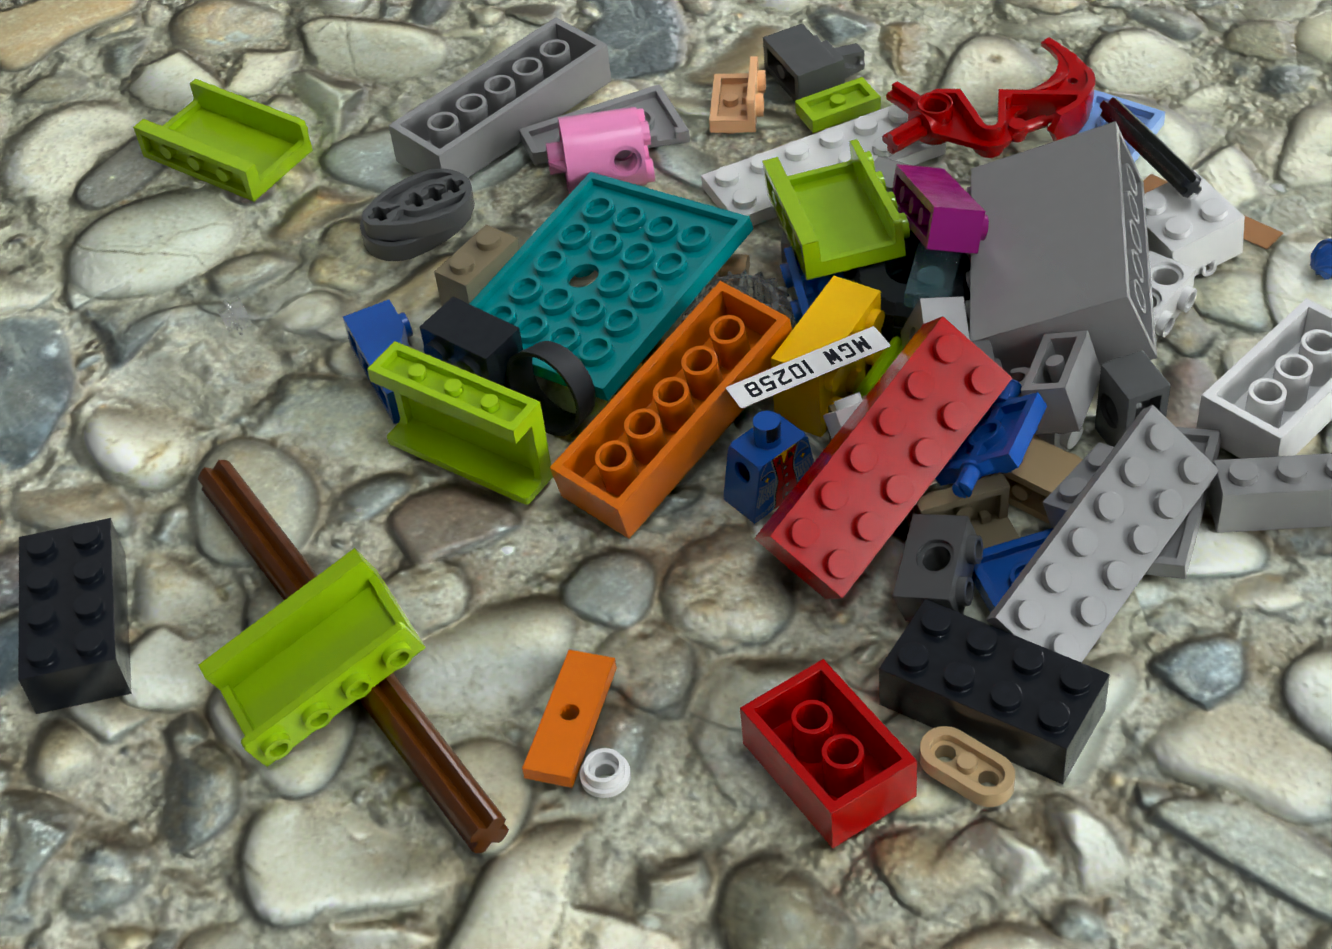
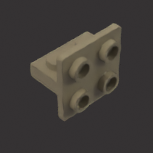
(985, 508)

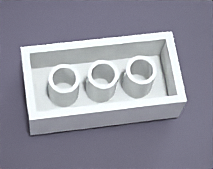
(1277, 390)

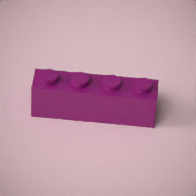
(939, 209)

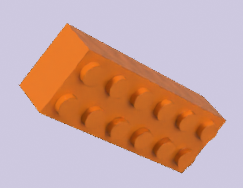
(669, 410)

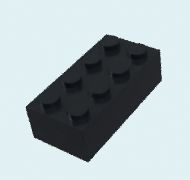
(73, 616)
(994, 688)

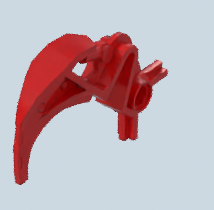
(950, 117)

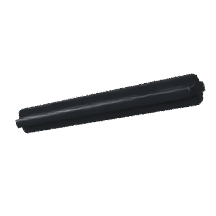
(1152, 148)

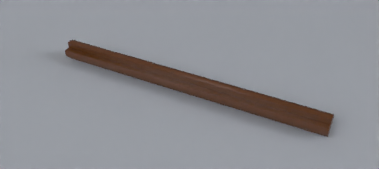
(388, 702)

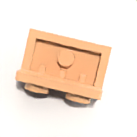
(738, 100)

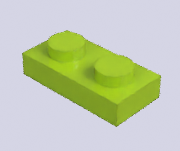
(837, 104)

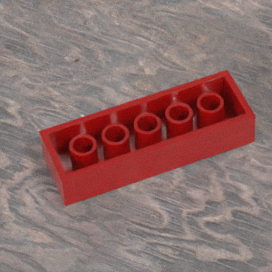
(883, 458)

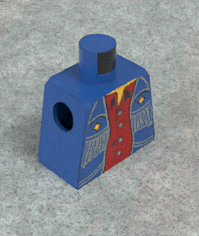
(765, 465)

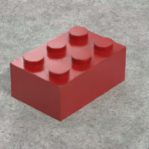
(829, 752)

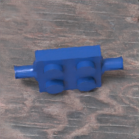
(996, 441)

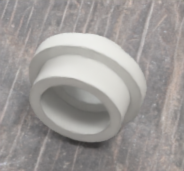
(605, 762)

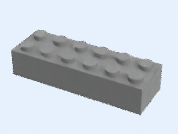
(486, 108)

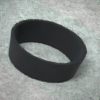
(521, 379)

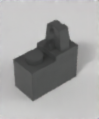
(806, 64)

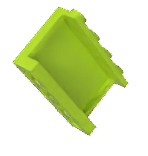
(227, 141)
(837, 214)
(465, 423)
(312, 657)

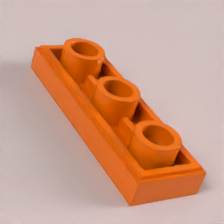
(569, 718)

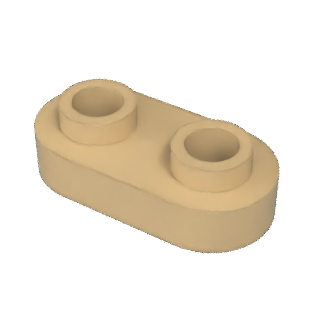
(971, 766)

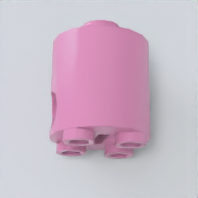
(605, 144)

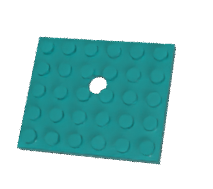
(650, 262)

